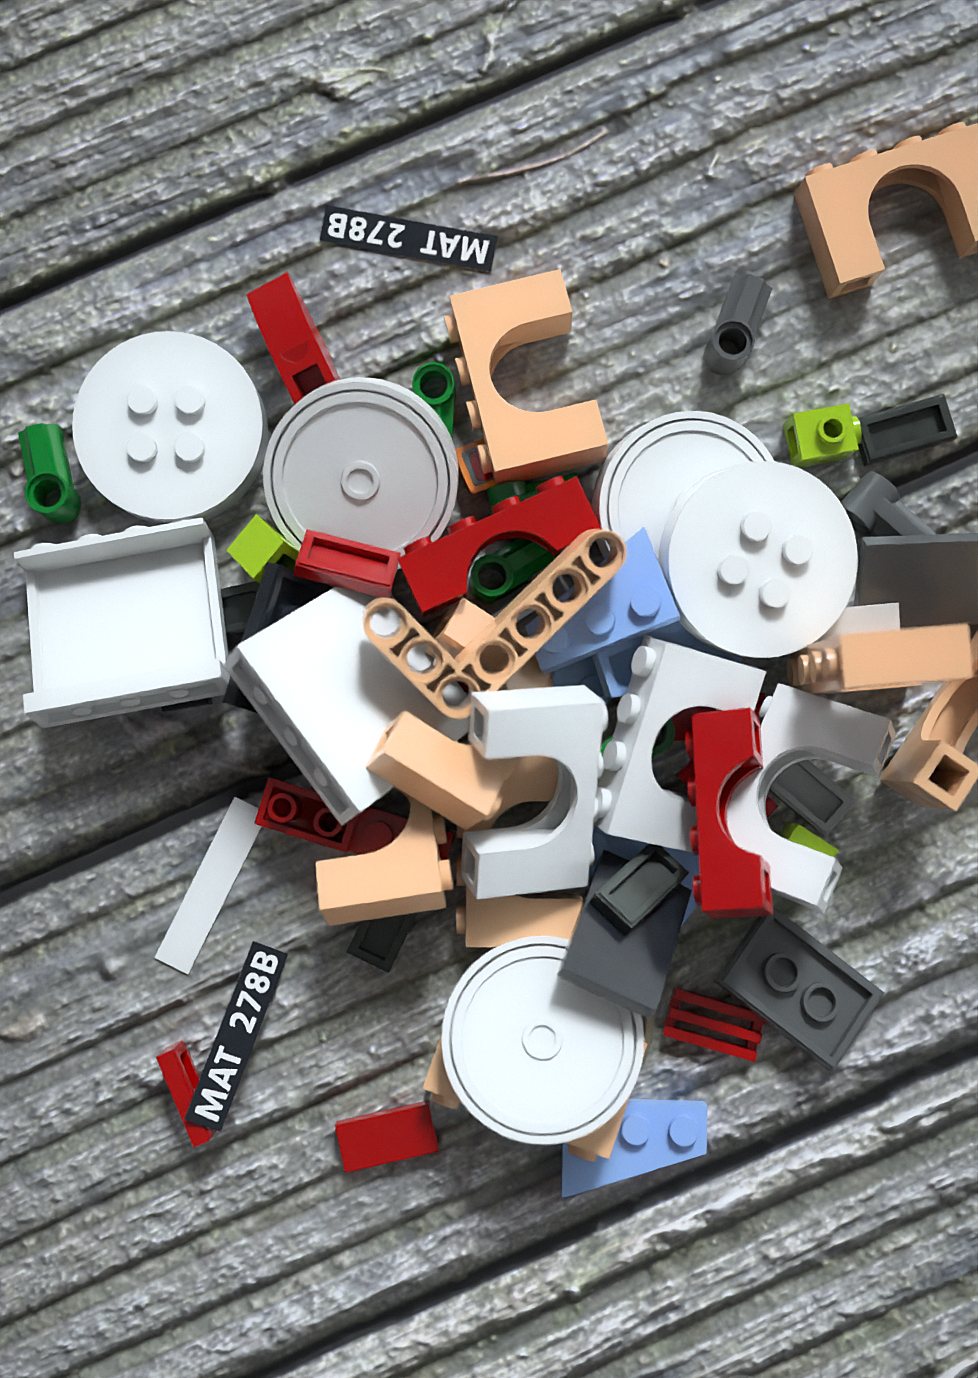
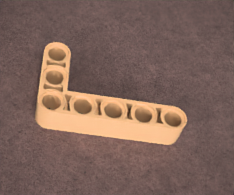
(502, 629)

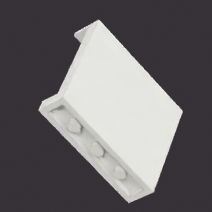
(124, 622)
(335, 693)

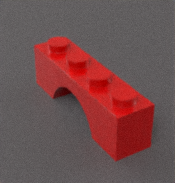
(551, 519)
(724, 753)

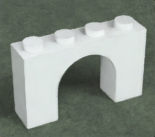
(662, 684)
(793, 730)
(557, 844)

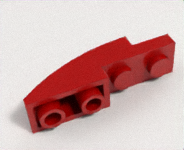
(292, 337)
(304, 815)

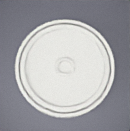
(170, 427)
(660, 464)
(361, 466)
(759, 559)
(536, 1049)

